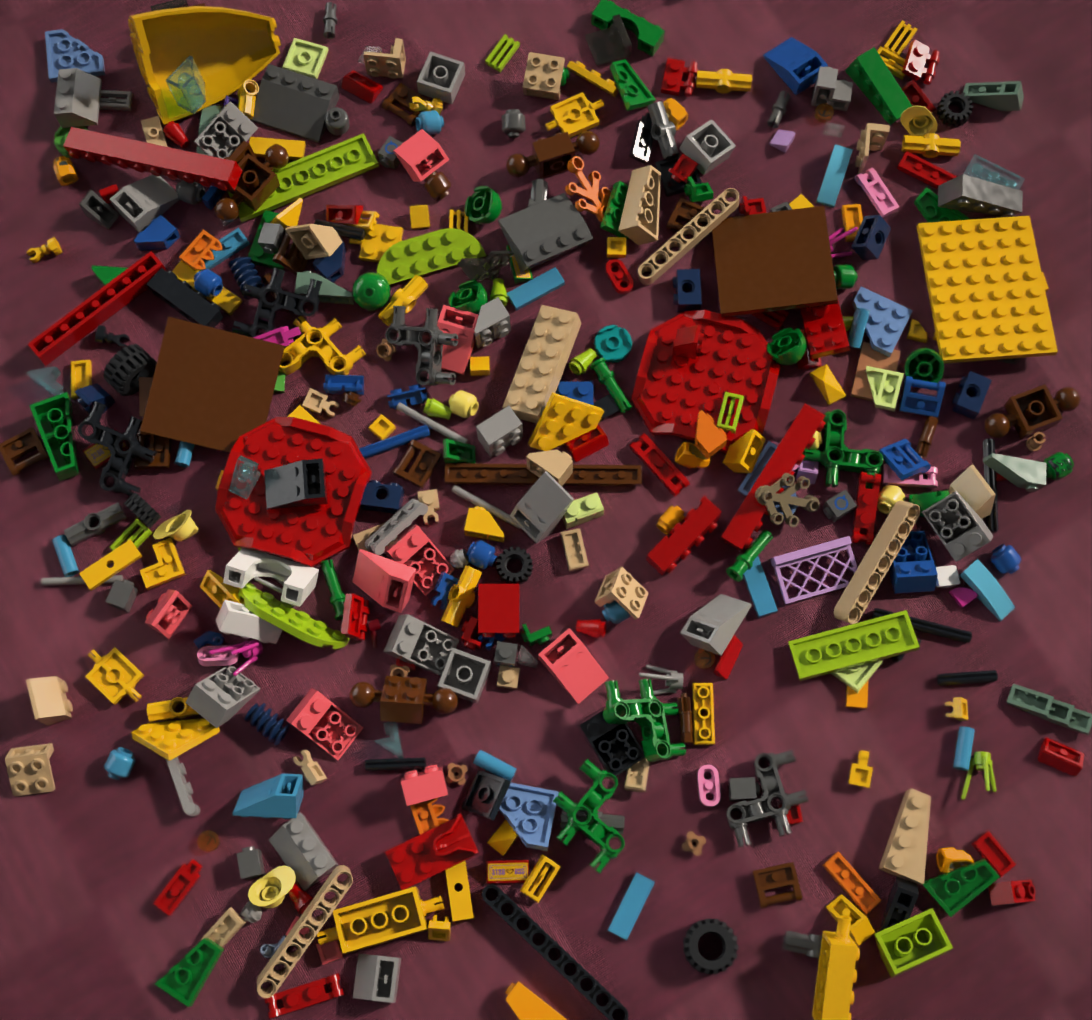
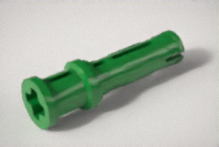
(607, 378)
(745, 561)
(337, 596)

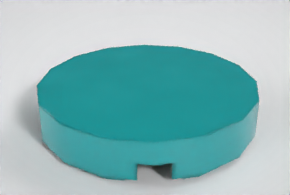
(613, 343)

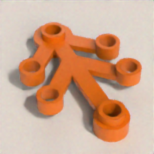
(589, 192)

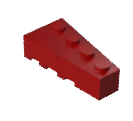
(684, 537)

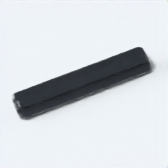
(344, 230)
(967, 677)
(395, 764)

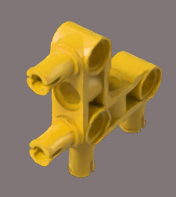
(304, 348)

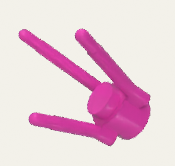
(839, 238)
(248, 649)

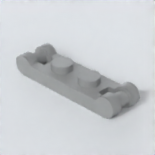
(395, 525)
(183, 788)

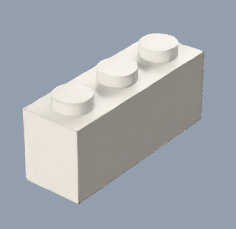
(238, 620)

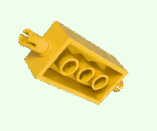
(380, 920)
(836, 973)

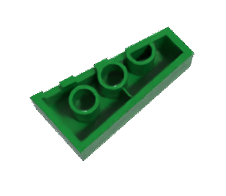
(878, 85)
(56, 428)

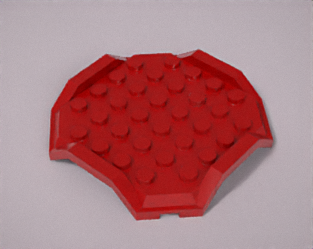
(676, 388)
(301, 532)

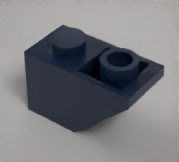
(331, 267)
(92, 393)

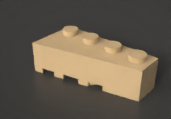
(642, 206)
(908, 839)

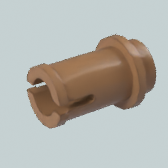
(1035, 442)

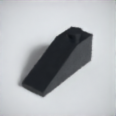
(900, 903)

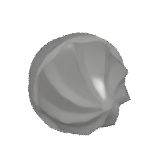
(459, 559)
(251, 913)

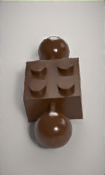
(552, 154)
(255, 183)
(1032, 411)
(403, 699)

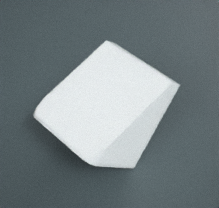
(947, 576)

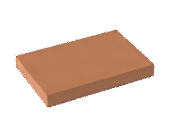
(875, 359)

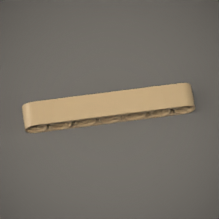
(692, 227)
(877, 562)
(301, 941)

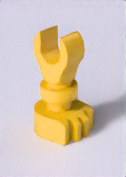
(420, 104)
(52, 245)

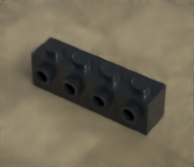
(183, 299)

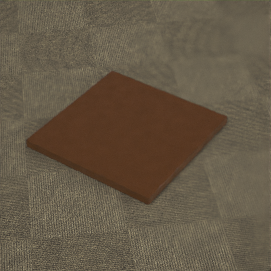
(774, 262)
(210, 385)

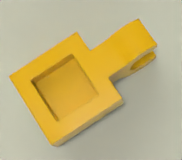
(860, 773)

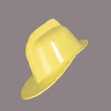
(918, 121)
(178, 527)
(272, 887)

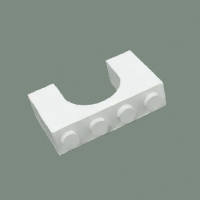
(250, 563)

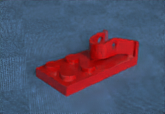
(825, 330)
(432, 852)

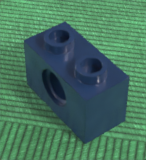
(871, 237)
(689, 280)
(978, 386)
(390, 504)

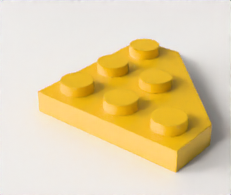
(563, 421)
(174, 737)

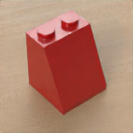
(498, 609)

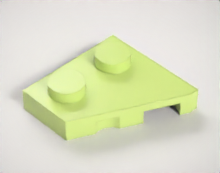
(884, 387)

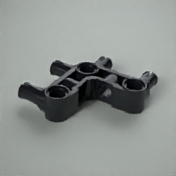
(267, 311)
(120, 460)

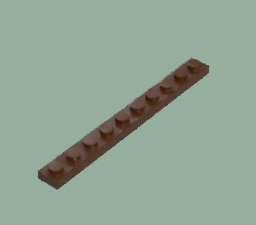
(519, 475)

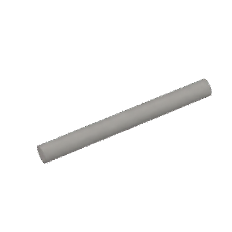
(430, 423)
(481, 503)
(73, 580)

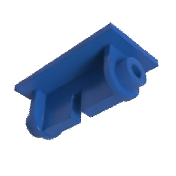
(343, 383)
(414, 393)

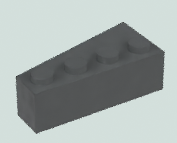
(980, 196)

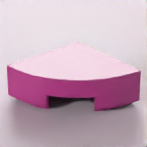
(963, 595)

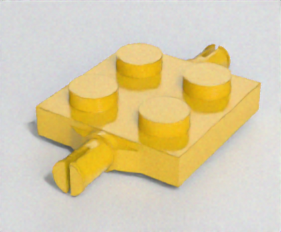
(574, 115)
(378, 241)
(114, 675)

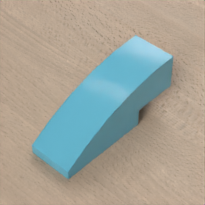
(834, 175)
(988, 589)

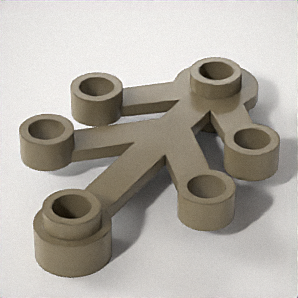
(767, 494)

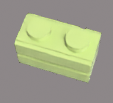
(583, 510)

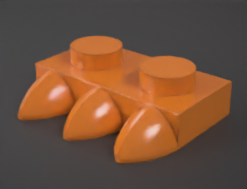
(200, 250)
(426, 815)

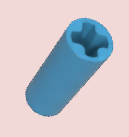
(858, 327)
(184, 454)
(65, 556)
(964, 748)
(494, 765)

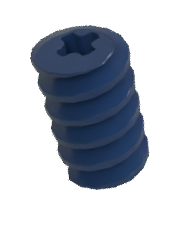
(245, 272)
(266, 723)

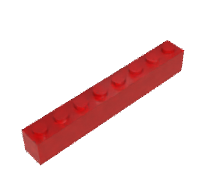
(95, 309)
(782, 461)

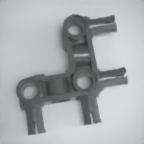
(428, 351)
(761, 808)

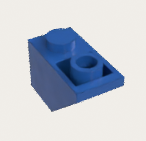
(157, 236)

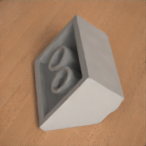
(77, 98)
(303, 851)

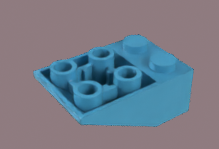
(272, 798)

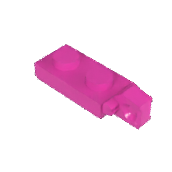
(280, 335)

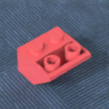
(420, 155)
(424, 785)

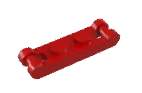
(659, 464)
(866, 508)
(304, 996)

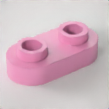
(217, 659)
(708, 786)

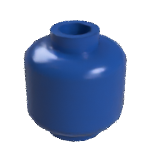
(208, 283)
(481, 554)
(1005, 559)

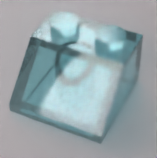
(187, 86)

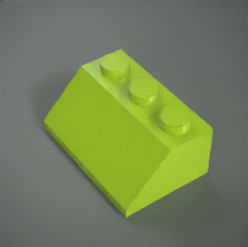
(912, 942)

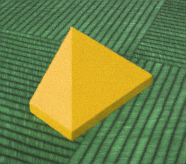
(290, 215)
(827, 384)
(503, 838)

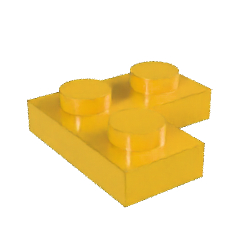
(168, 566)

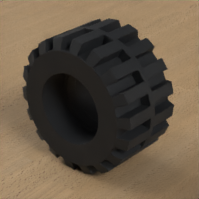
(126, 368)
(728, 940)

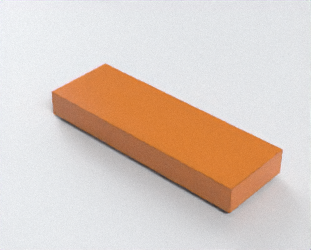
(851, 883)

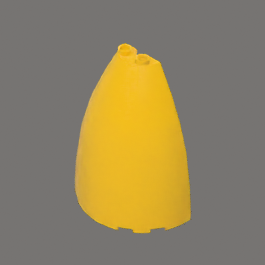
(223, 42)

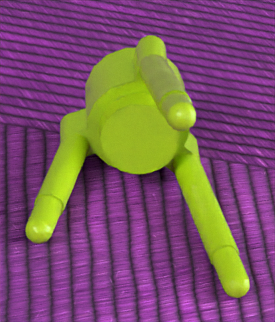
(983, 762)

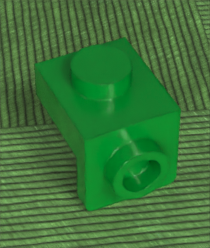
(698, 192)
(541, 636)

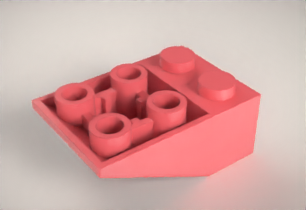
(463, 324)
(417, 551)
(384, 580)
(573, 666)
(324, 723)

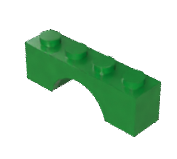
(647, 34)

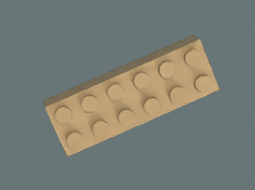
(542, 362)

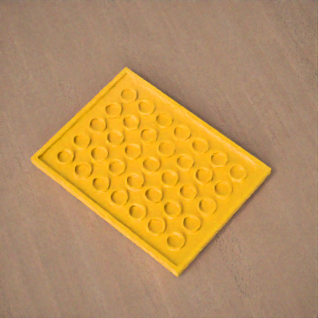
(986, 289)

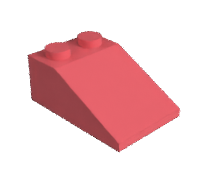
(168, 613)

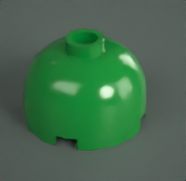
(483, 206)
(371, 291)
(469, 297)
(787, 346)
(924, 365)
(927, 499)

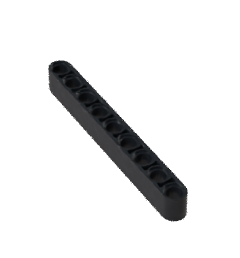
(543, 950)

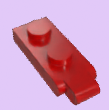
(178, 887)

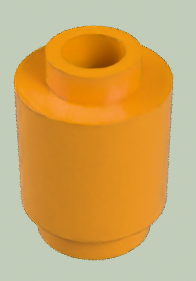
(670, 518)

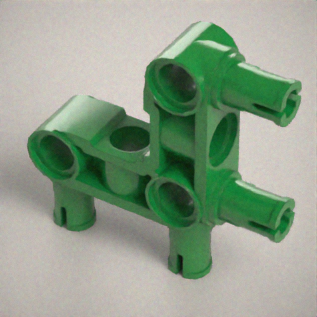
(848, 459)
(649, 715)
(593, 827)

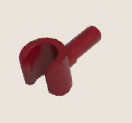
(374, 625)

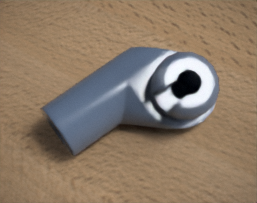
(268, 950)

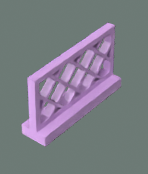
(811, 553)

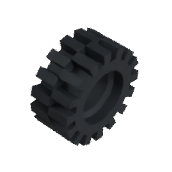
(958, 100)
(142, 509)
(508, 555)

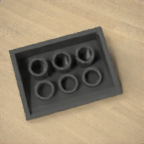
(294, 103)
(545, 231)

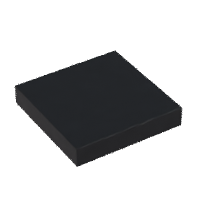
(670, 185)
(486, 795)

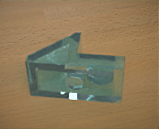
(46, 379)
(244, 477)
(393, 743)

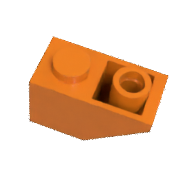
(708, 437)

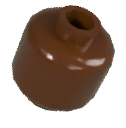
(437, 185)

